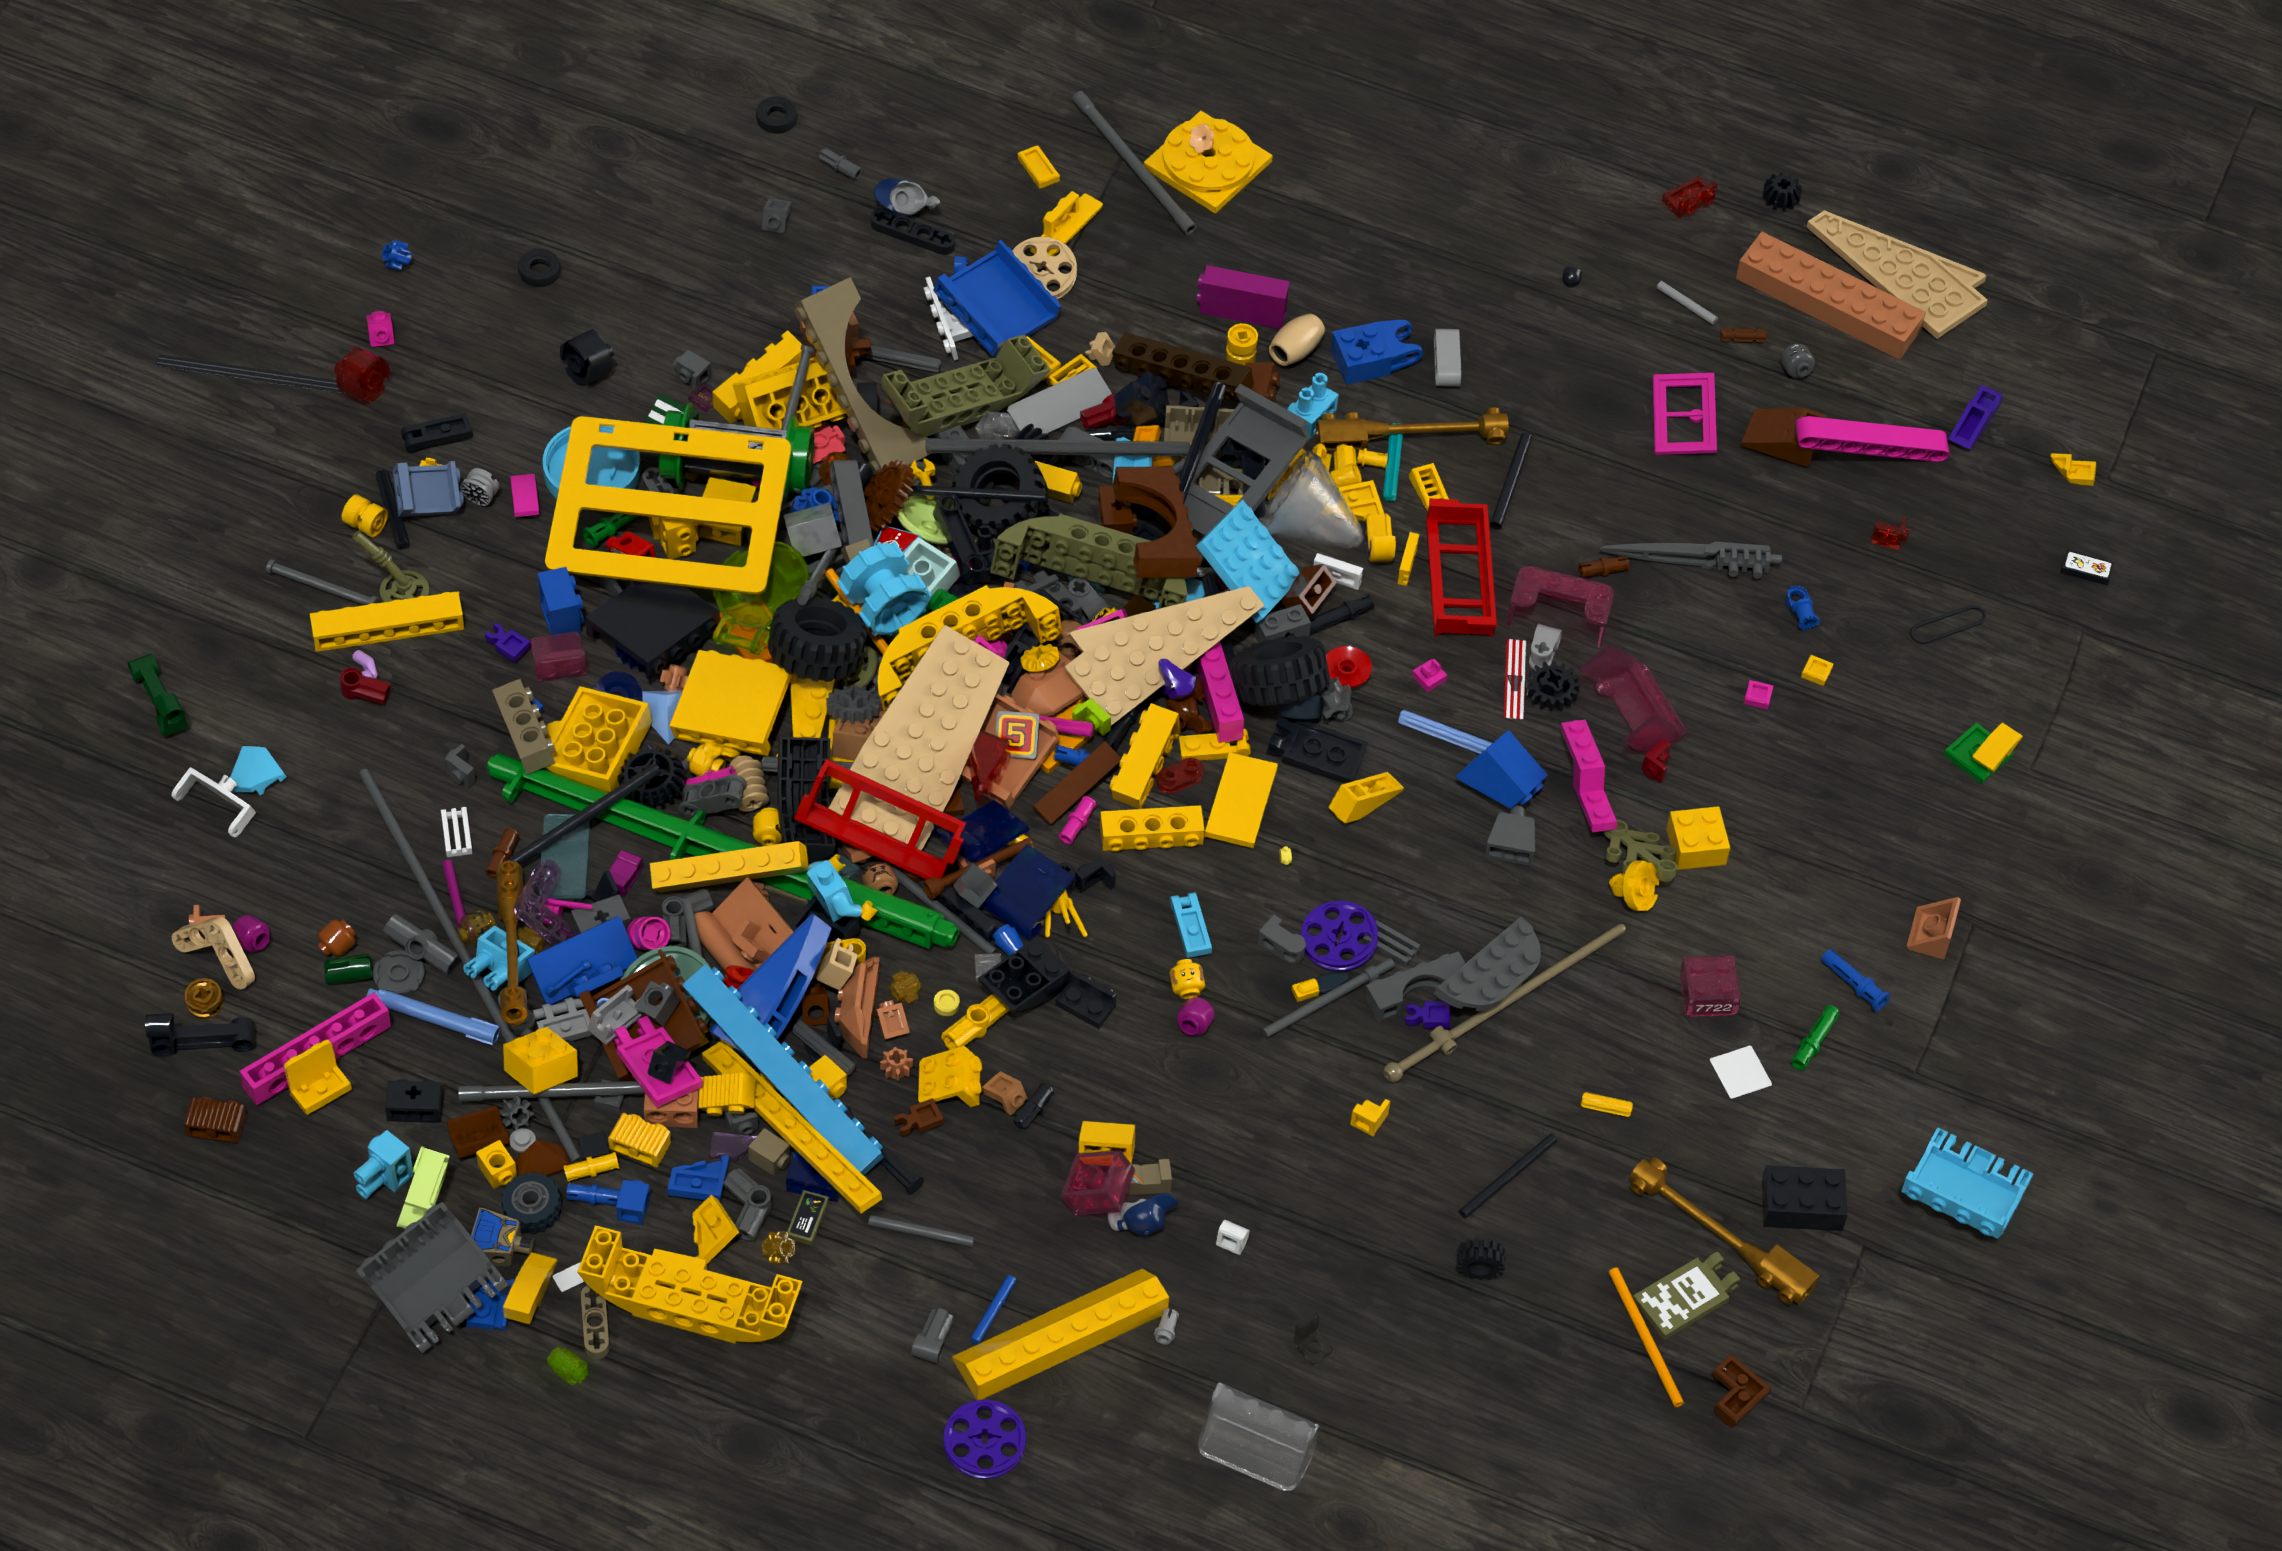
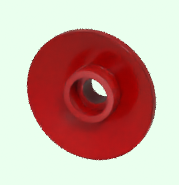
(1352, 660)

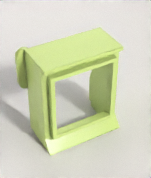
(425, 1186)

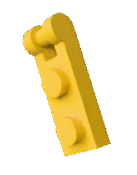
(1207, 747)

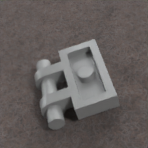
(567, 1026)

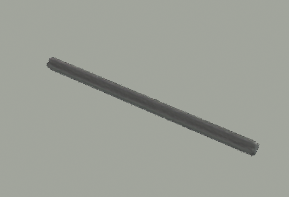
(1062, 447)

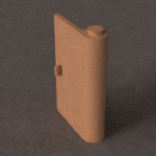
(720, 927)

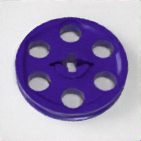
(1347, 942)
(996, 1439)

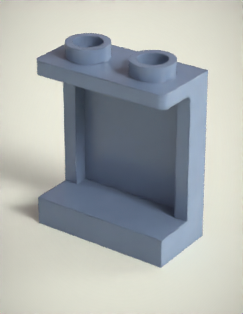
(427, 489)

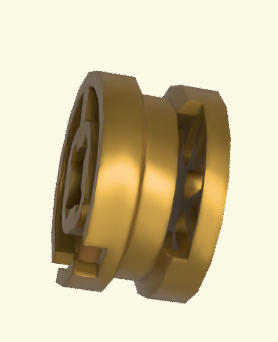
(203, 997)

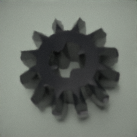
(1782, 191)

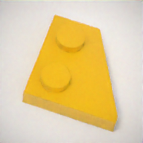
(1362, 499)
(712, 1228)

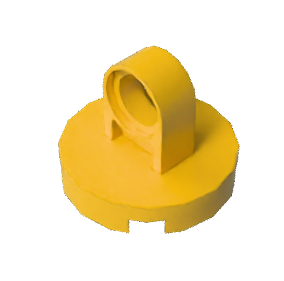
(1636, 885)

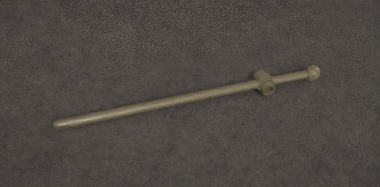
(1444, 1039)

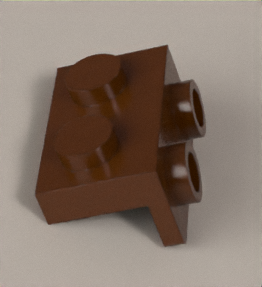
(476, 1131)

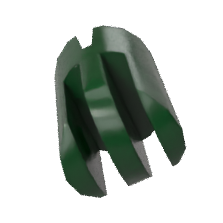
(347, 969)

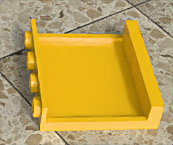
(730, 702)

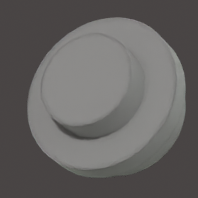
(521, 1140)

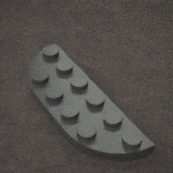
(1494, 970)

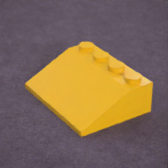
(598, 737)

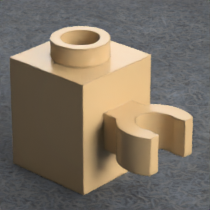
(837, 965)

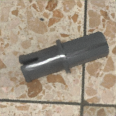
(840, 164)

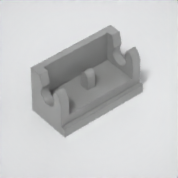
(613, 1014)

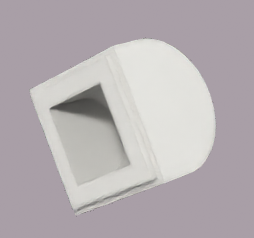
(1232, 1237)

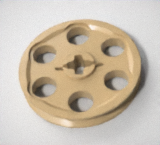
(1052, 263)

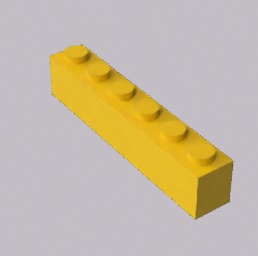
(387, 621)
(729, 867)

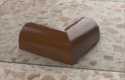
(1744, 1387)

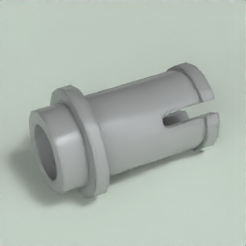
(1165, 1332)

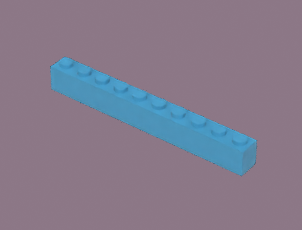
(781, 1069)

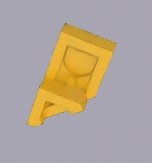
(2075, 471)

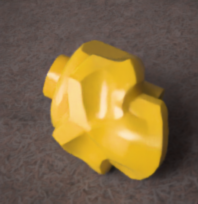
(710, 757)

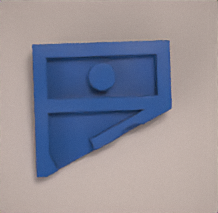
(699, 1179)

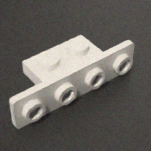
(948, 323)

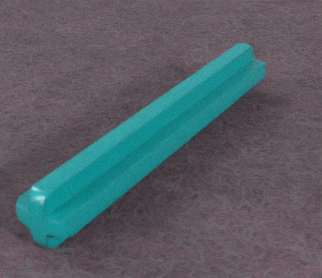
(1392, 467)

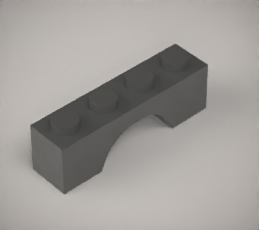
(1387, 995)

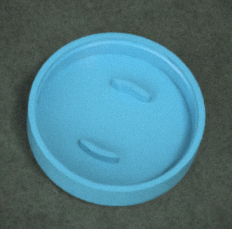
(606, 467)

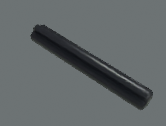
(389, 501)

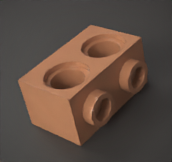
(677, 1113)

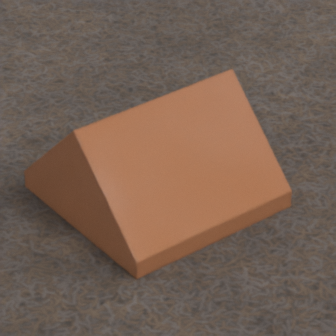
(1933, 927)

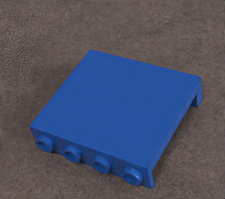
(997, 298)

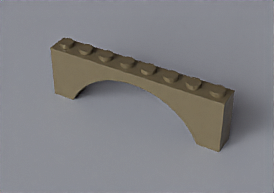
(826, 324)

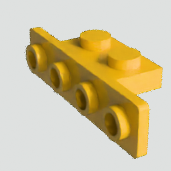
(1068, 218)

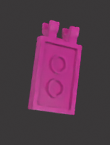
(637, 1056)

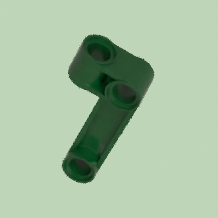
(169, 711)

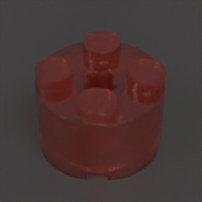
(362, 374)

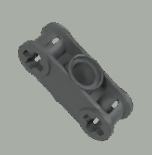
(712, 795)

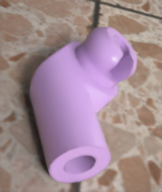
(367, 663)

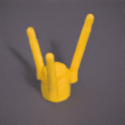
(1061, 906)

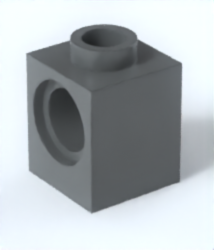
(662, 1011)

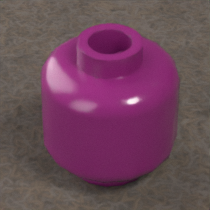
(251, 933)
(1195, 1016)

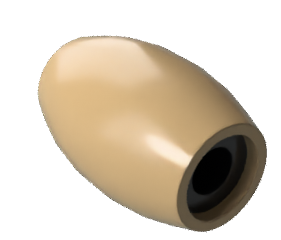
(1296, 339)

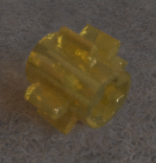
(530, 938)
(905, 986)
(778, 1247)

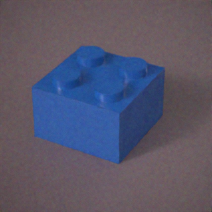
(559, 601)

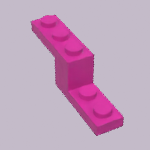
(1588, 775)

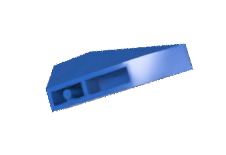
(782, 978)

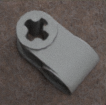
(1544, 645)

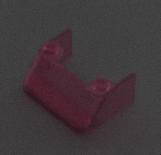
(1636, 696)

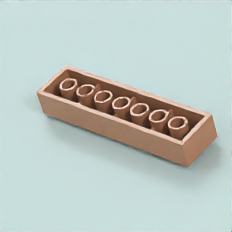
(1830, 295)

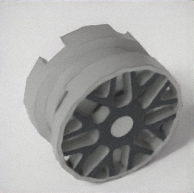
(480, 486)

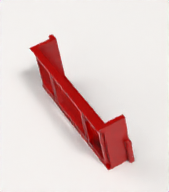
(1452, 512)
(872, 840)

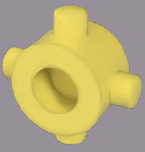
(1285, 855)

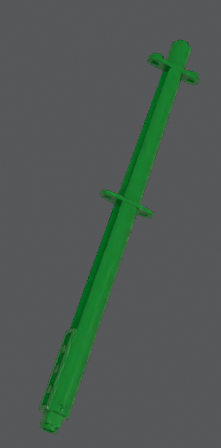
(893, 916)

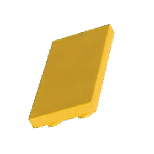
(1241, 800)

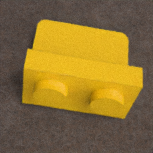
(950, 1075)
(315, 1077)

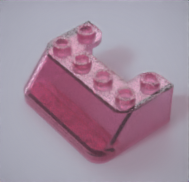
(1595, 594)

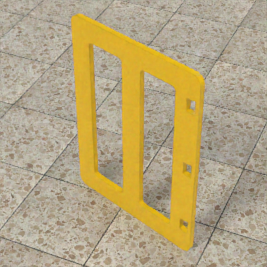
(759, 516)

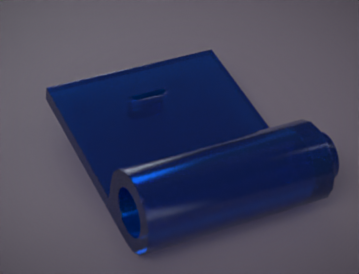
(985, 831)
(1026, 892)

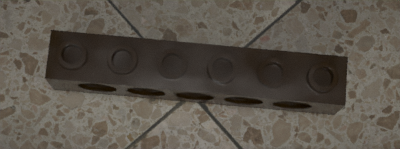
(1180, 365)

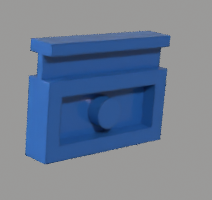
(491, 1313)

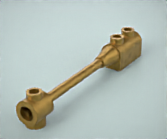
(1357, 431)
(509, 887)
(1774, 1267)

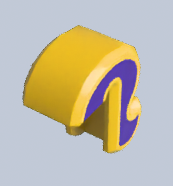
(1380, 541)

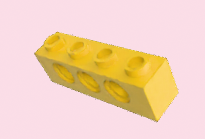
(1141, 822)

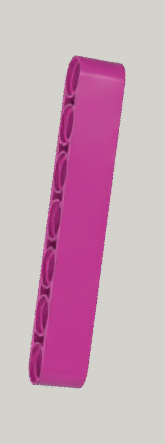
(1872, 439)

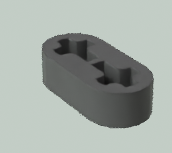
(649, 485)

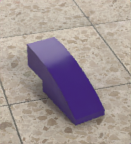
(1976, 417)

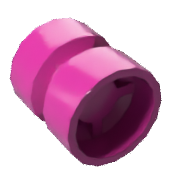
(648, 933)

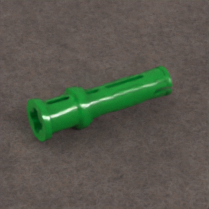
(606, 528)

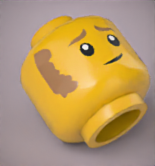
(1187, 979)

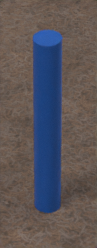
(993, 1309)

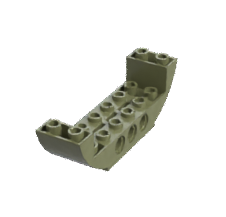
(966, 392)
(1084, 552)

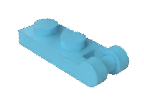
(1191, 925)

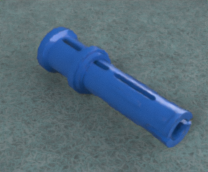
(1863, 986)

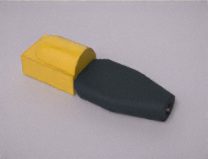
(1318, 985)

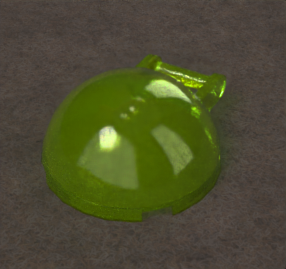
(754, 611)

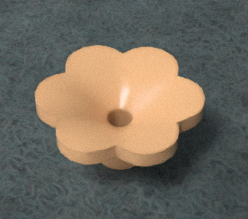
(1201, 138)

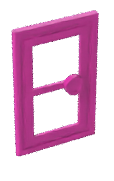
(1707, 415)

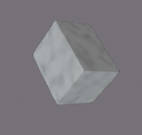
(813, 530)

